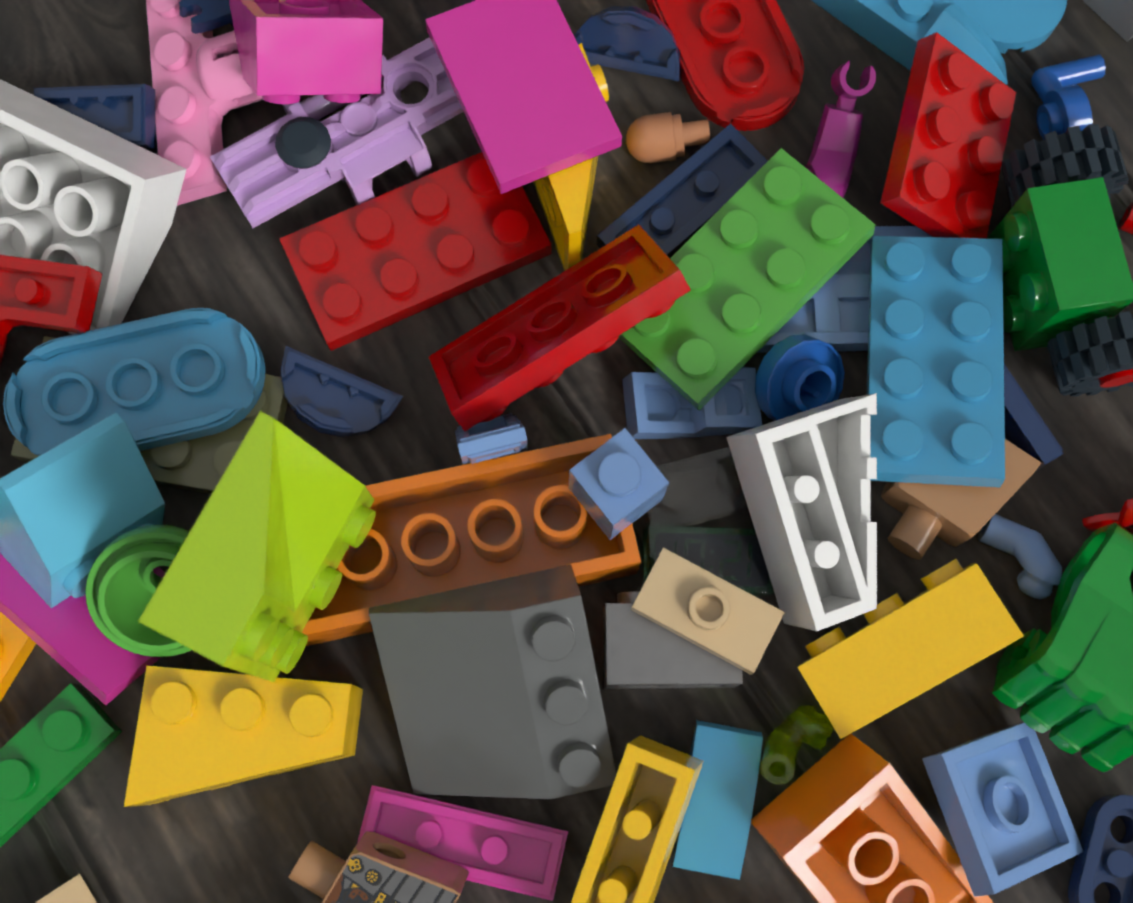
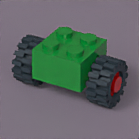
(1067, 259)

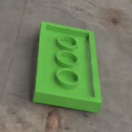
(748, 276)

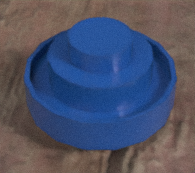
(798, 376)

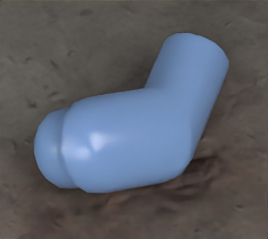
(1031, 550)

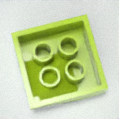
(262, 554)

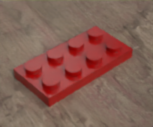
(413, 249)
(556, 326)

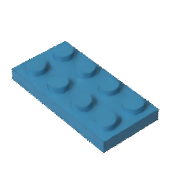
(937, 360)

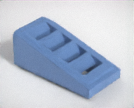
(491, 439)

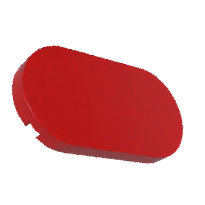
(735, 59)

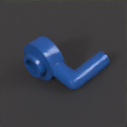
(1061, 104)

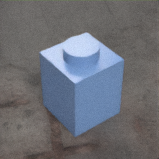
(617, 483)

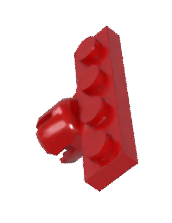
(46, 296)

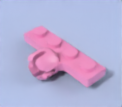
(195, 87)

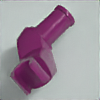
(839, 131)

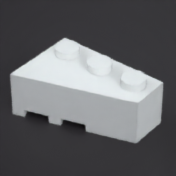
(813, 509)

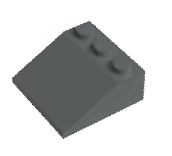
(496, 689)

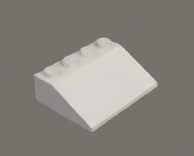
(82, 197)

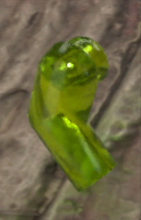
(786, 739)

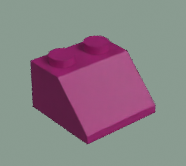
(309, 48)

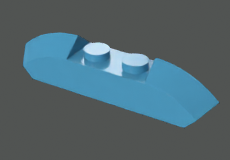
(899, 24)

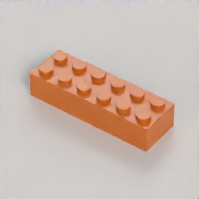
(470, 530)

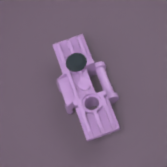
(366, 138)

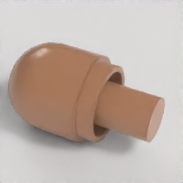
(664, 137)

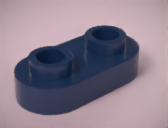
(1102, 856)

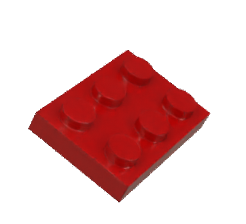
(948, 143)

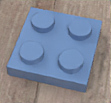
(1002, 808)

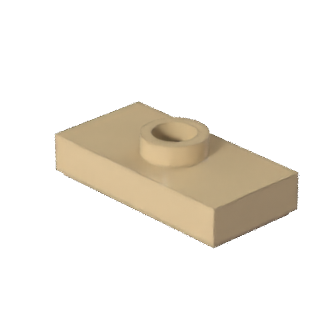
(707, 611)

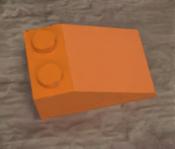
(861, 835)

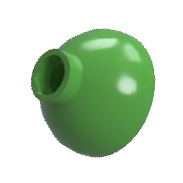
(124, 584)

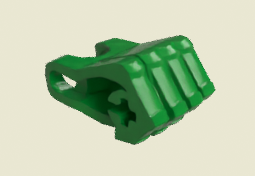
(1083, 669)

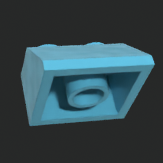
(73, 505)

